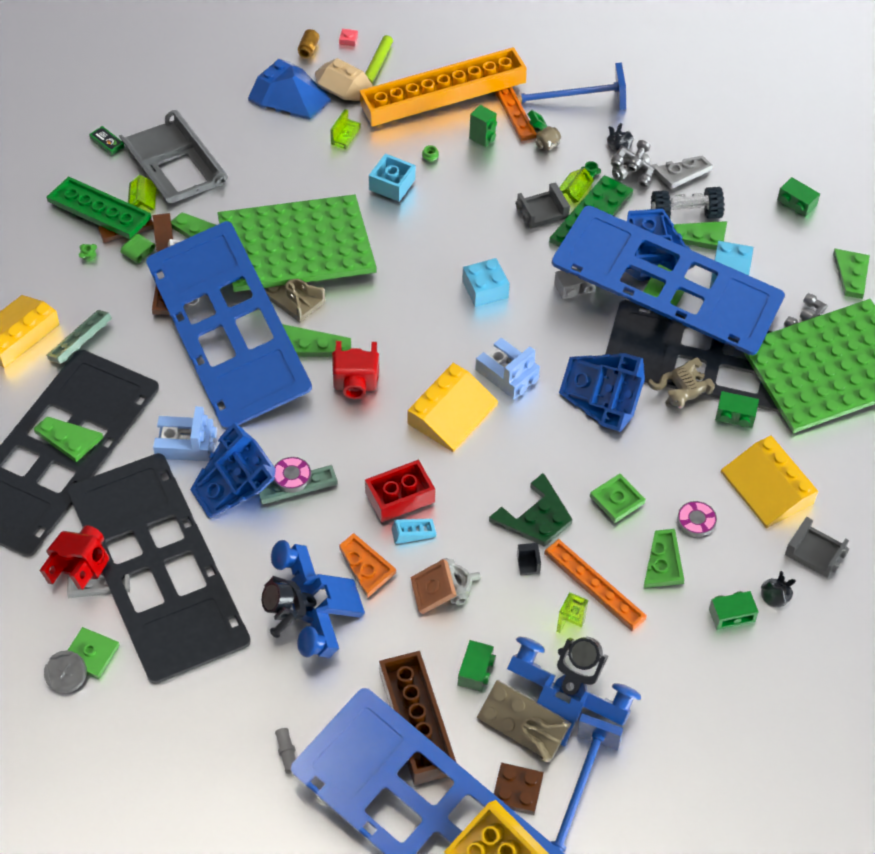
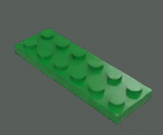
(605, 195)
(99, 207)

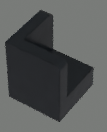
(528, 559)

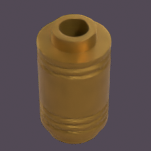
(308, 43)

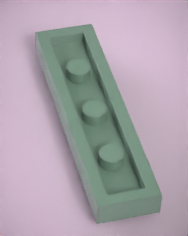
(79, 336)
(320, 479)

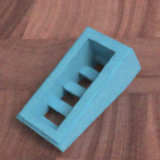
(401, 527)

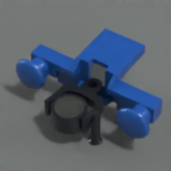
(584, 655)

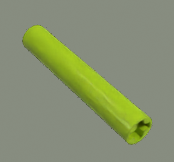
(378, 58)

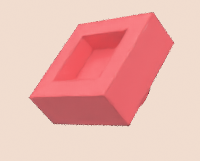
(348, 37)

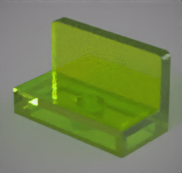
(344, 130)
(576, 184)
(142, 192)
(573, 611)

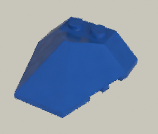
(288, 89)
(659, 223)
(605, 387)
(233, 473)

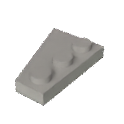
(679, 173)

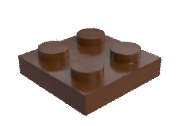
(518, 787)

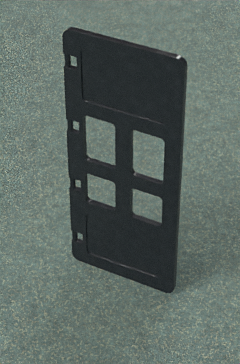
(660, 345)
(91, 392)
(184, 628)

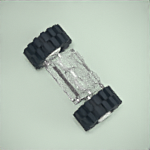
(712, 201)

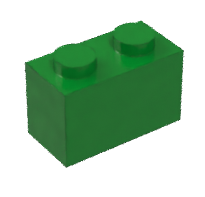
(482, 126)
(798, 196)
(737, 409)
(733, 610)
(476, 665)

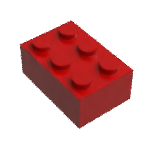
(400, 490)

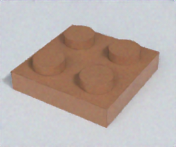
(433, 586)

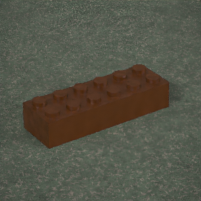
(413, 698)

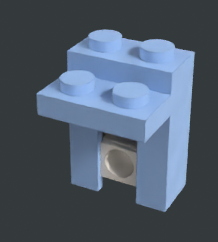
(509, 368)
(186, 437)

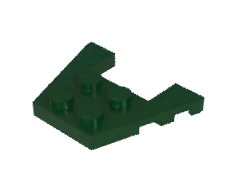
(541, 521)

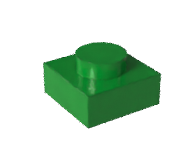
(536, 120)

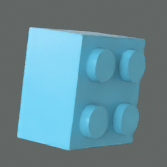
(392, 177)
(485, 282)

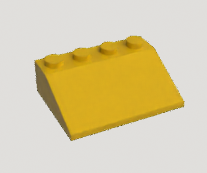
(23, 325)
(451, 407)
(770, 482)
(494, 833)

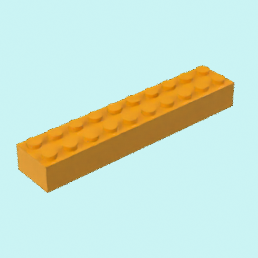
(442, 86)

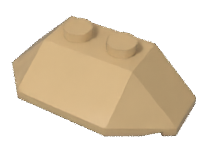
(342, 79)

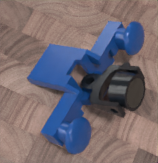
(299, 594)

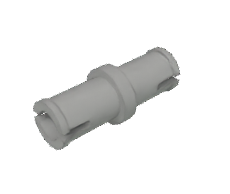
(286, 748)

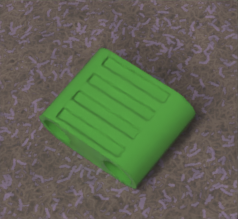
(138, 248)

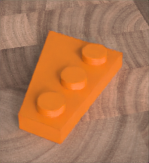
(366, 564)

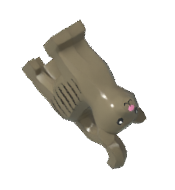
(685, 380)

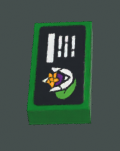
(106, 140)

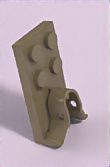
(297, 298)
(524, 720)

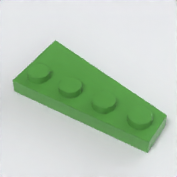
(314, 343)

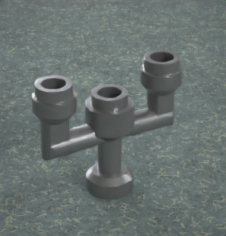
(635, 161)
(811, 301)

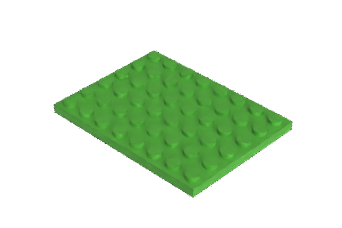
(303, 240)
(820, 366)

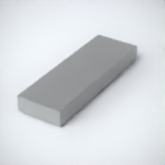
(94, 587)

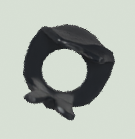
(622, 138)
(775, 596)

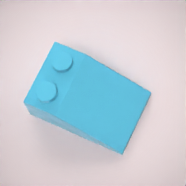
(733, 256)

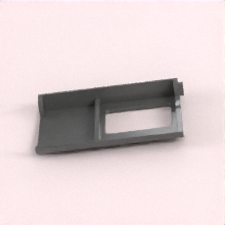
(168, 143)

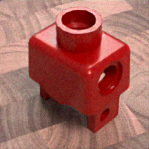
(355, 370)
(76, 555)

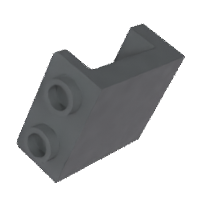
(543, 207)
(816, 549)

